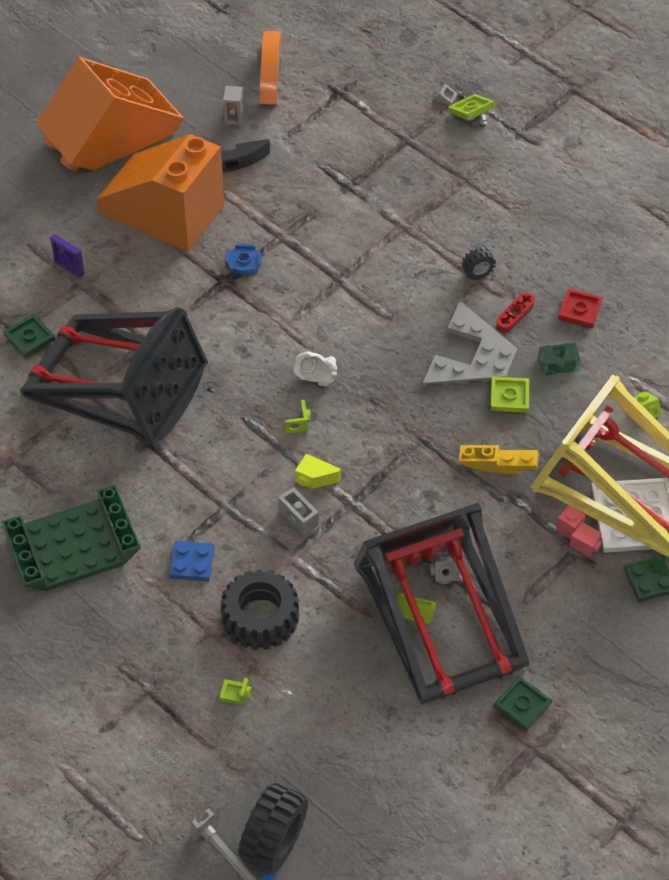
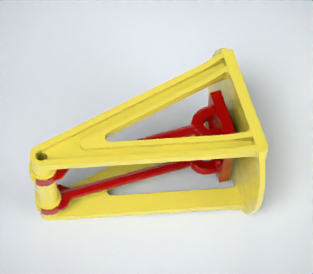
(643, 521)

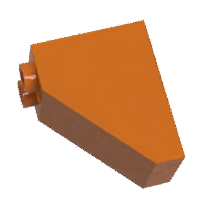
(105, 116)
(168, 191)

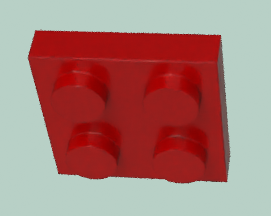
(580, 308)

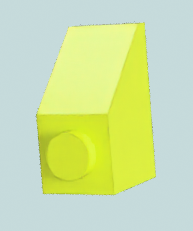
(316, 473)

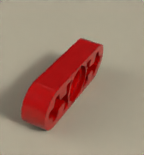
(515, 319)

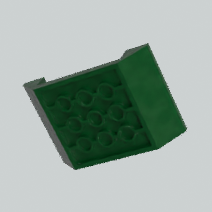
(73, 542)

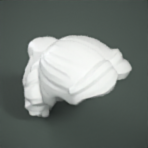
(315, 368)

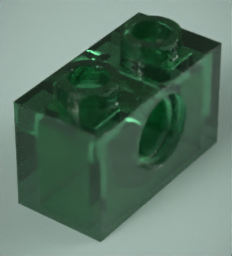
(558, 359)

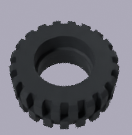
(253, 587)
(273, 828)

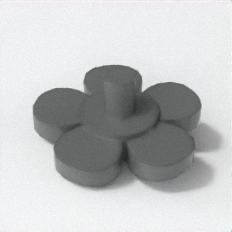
(479, 120)

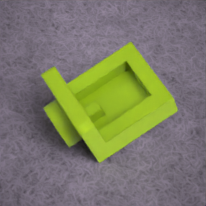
(650, 403)
(235, 692)

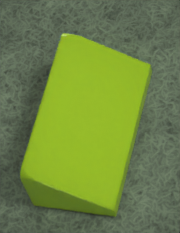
(425, 607)

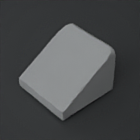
(445, 95)

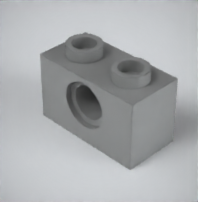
(233, 105)
(298, 511)

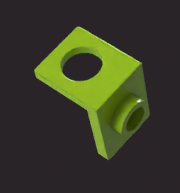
(303, 422)

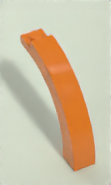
(269, 67)

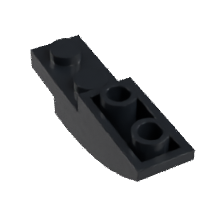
(244, 155)

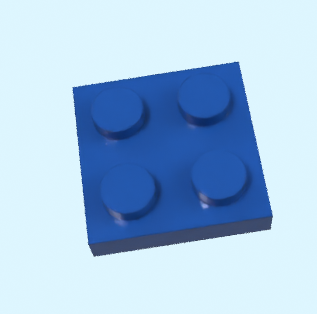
(191, 561)

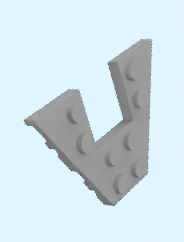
(492, 357)

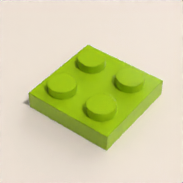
(471, 107)
(510, 394)

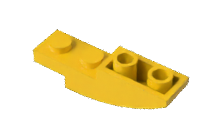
(492, 459)

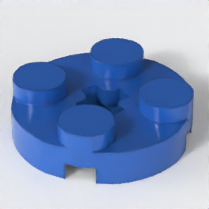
(252, 263)

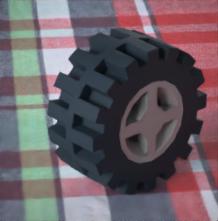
(478, 263)

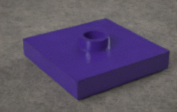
(67, 255)

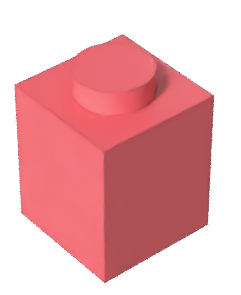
(569, 521)
(586, 540)

